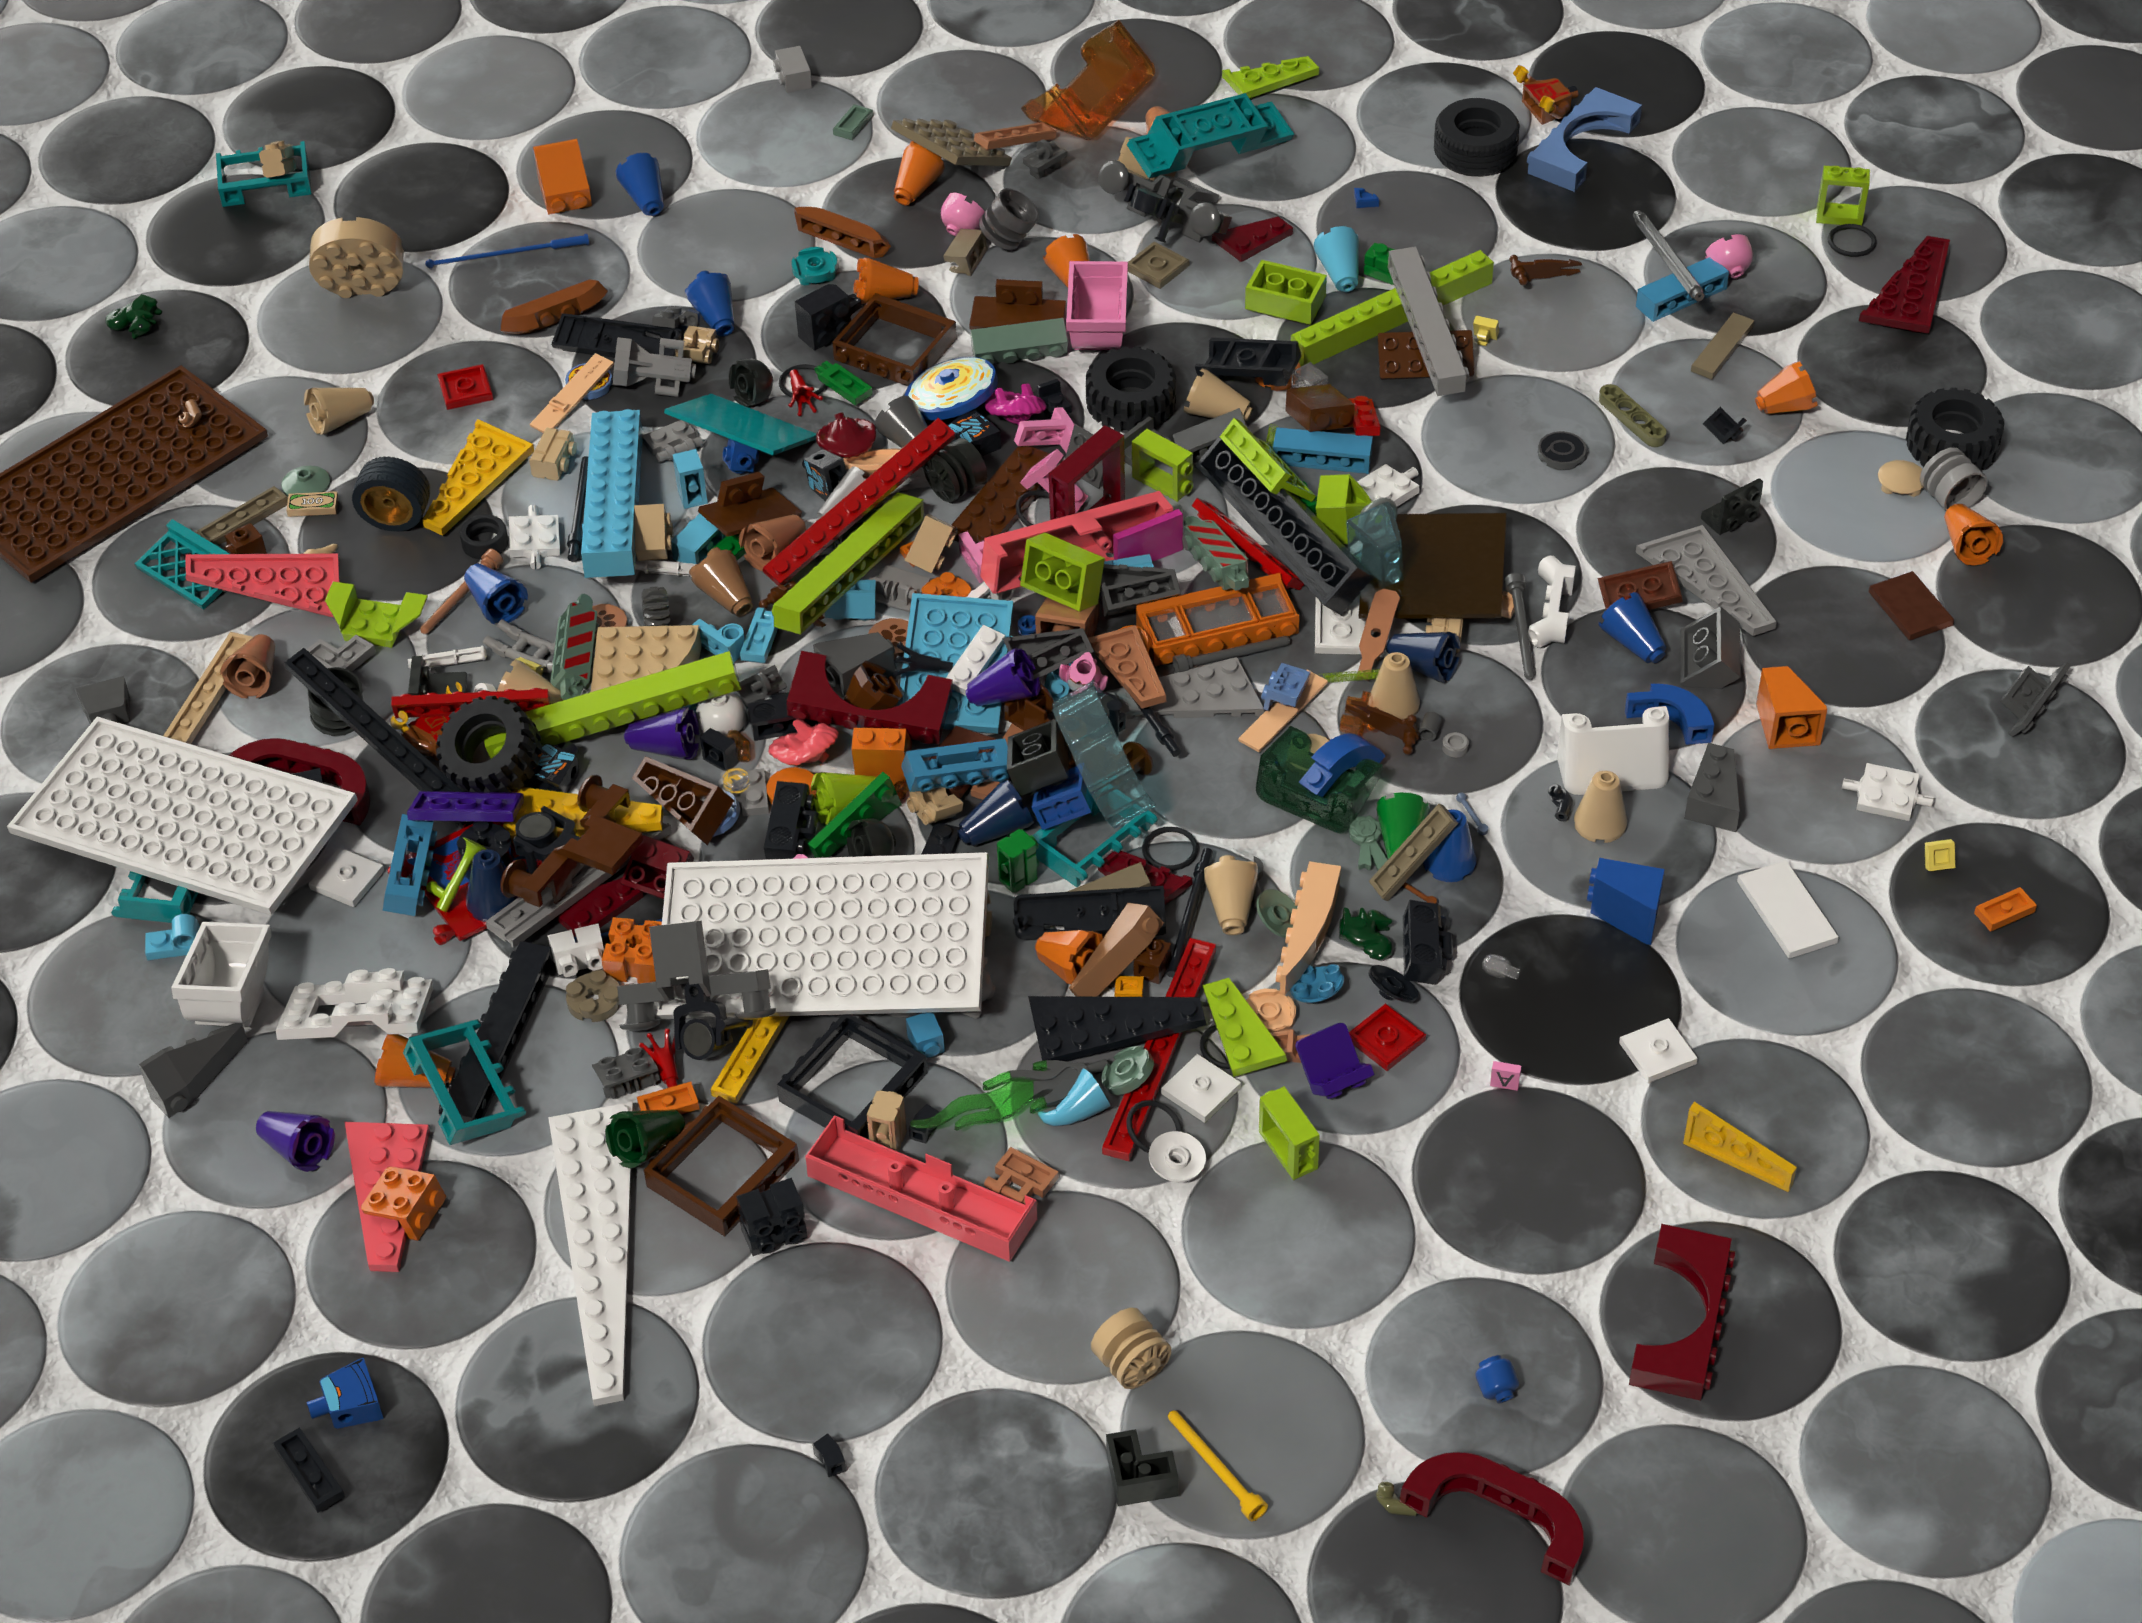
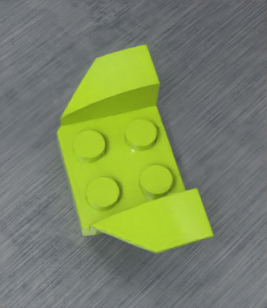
(369, 619)

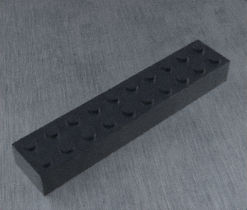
(1288, 529)

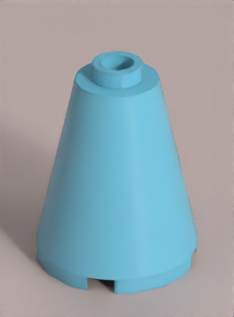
(1339, 256)

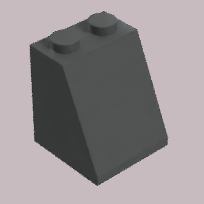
(849, 653)

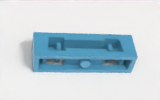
(956, 765)
(399, 895)

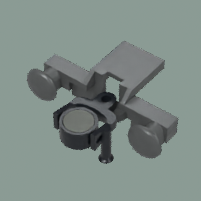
(1151, 198)
(681, 952)

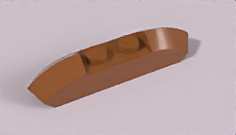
(841, 231)
(549, 308)

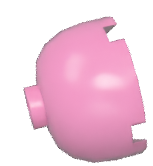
(960, 214)
(1732, 254)

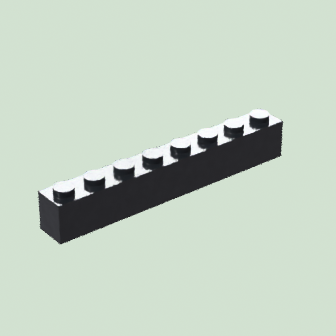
(502, 1026)

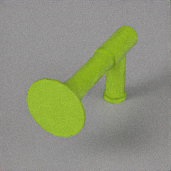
(447, 895)

